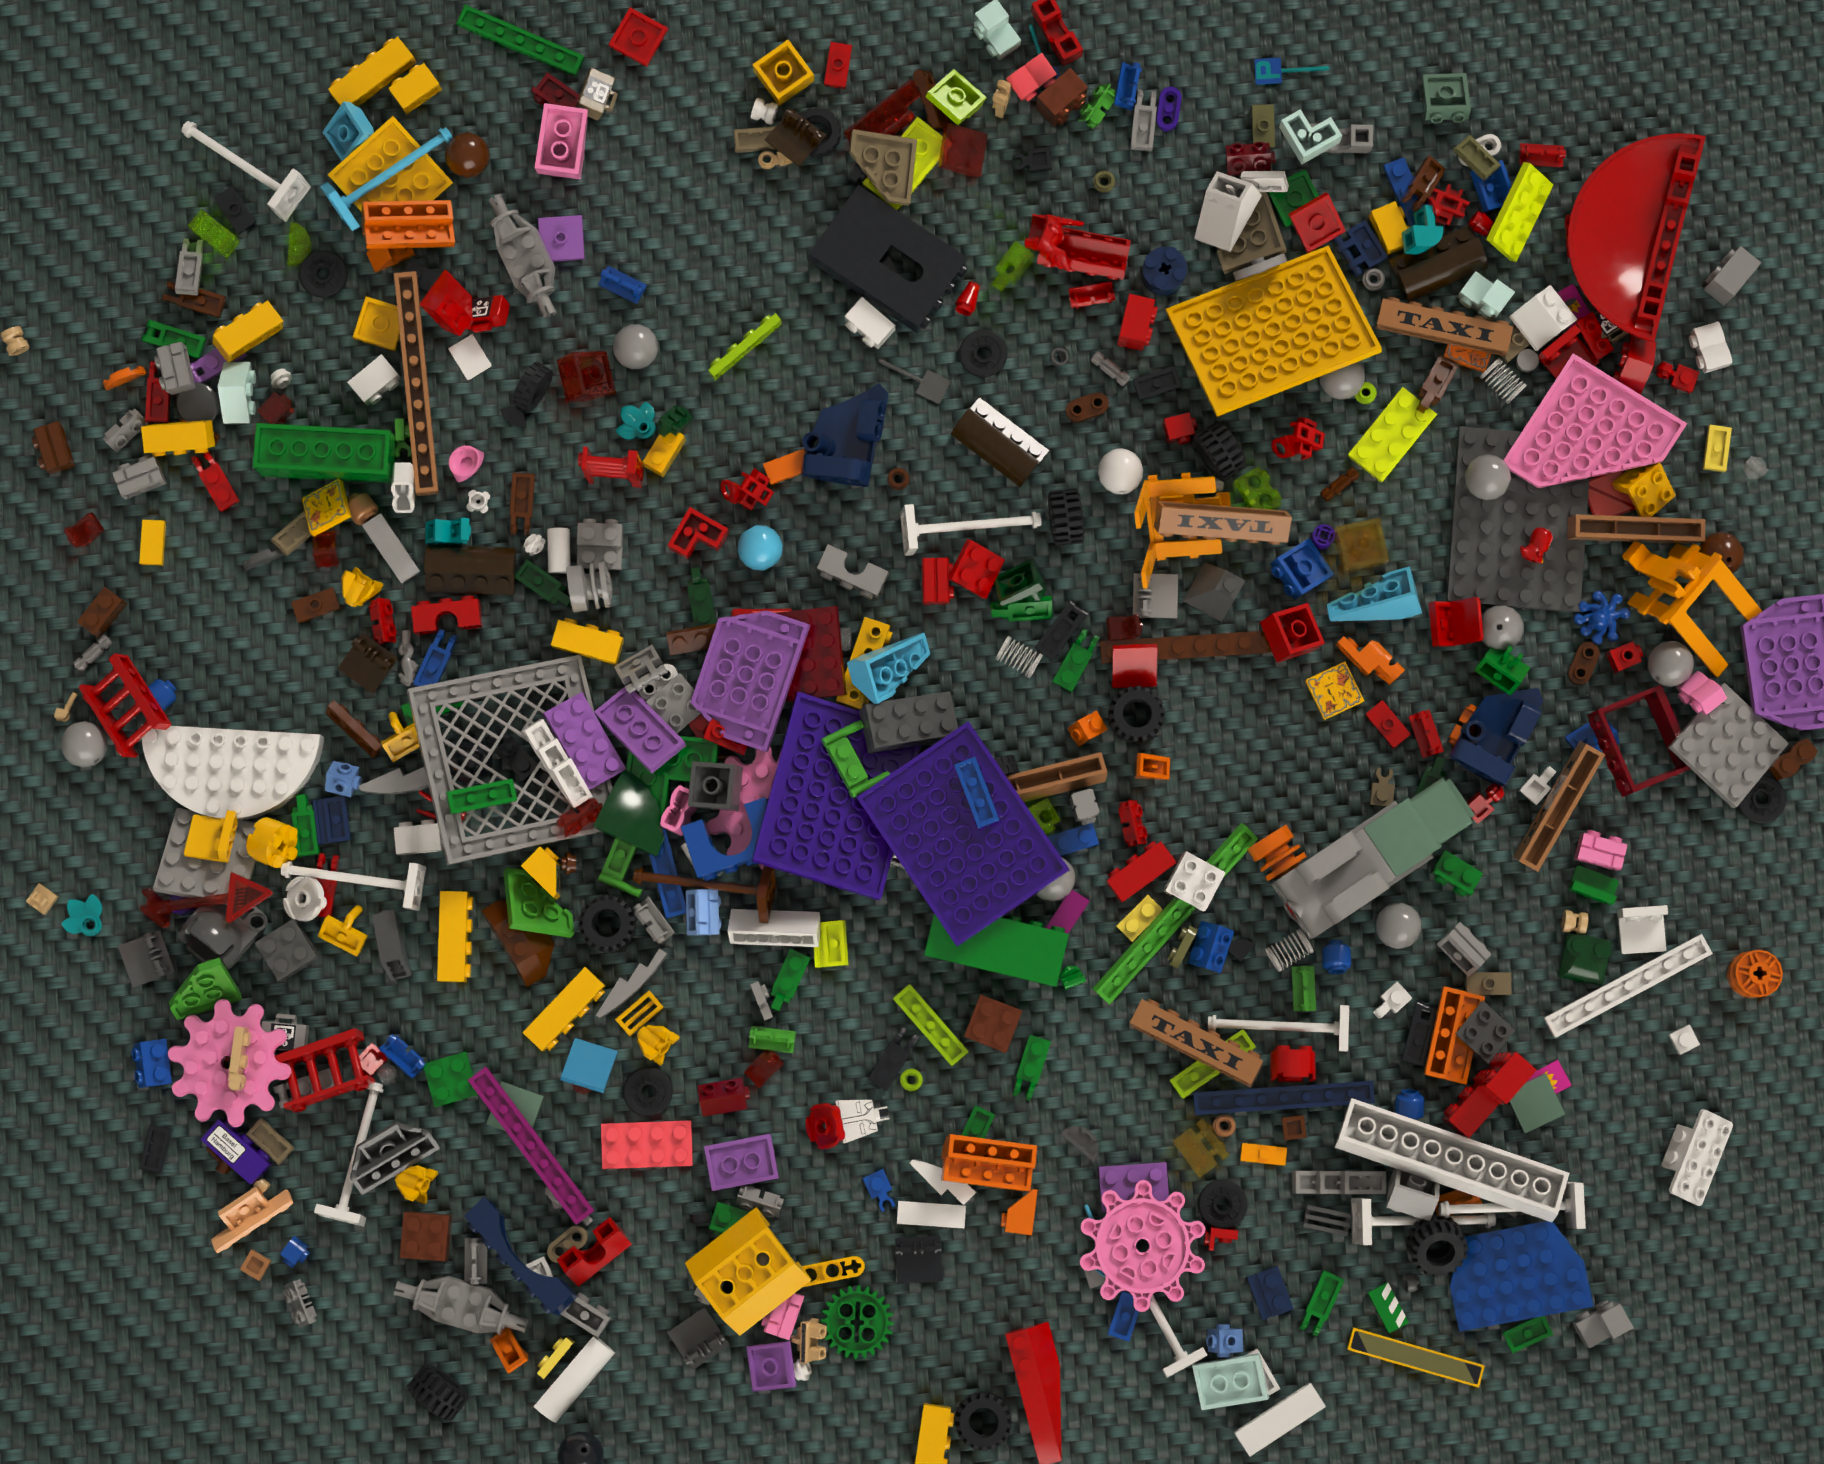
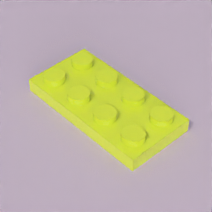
(926, 157)
(1519, 212)
(1391, 435)

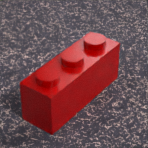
(1140, 871)

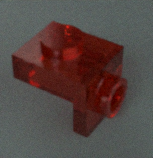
(84, 531)
(1123, 627)
(764, 1067)

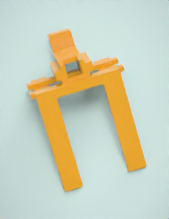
(1175, 491)
(1700, 571)

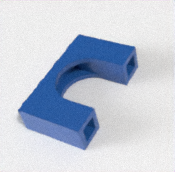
(707, 859)

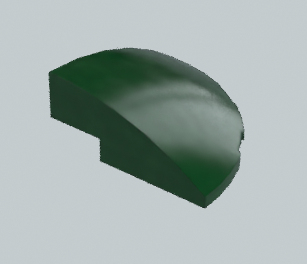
(632, 815)

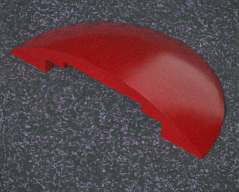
(1630, 228)

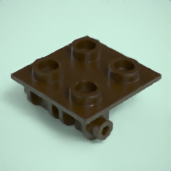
(795, 137)
(367, 663)

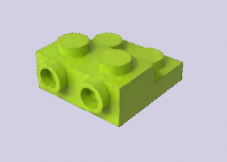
(956, 97)

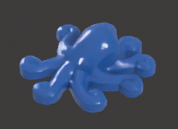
(1601, 618)

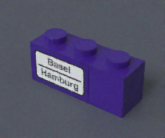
(237, 1151)

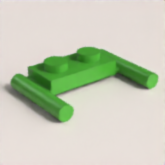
(847, 761)
(617, 867)

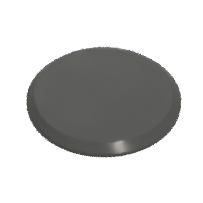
(198, 403)

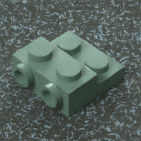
(1446, 97)

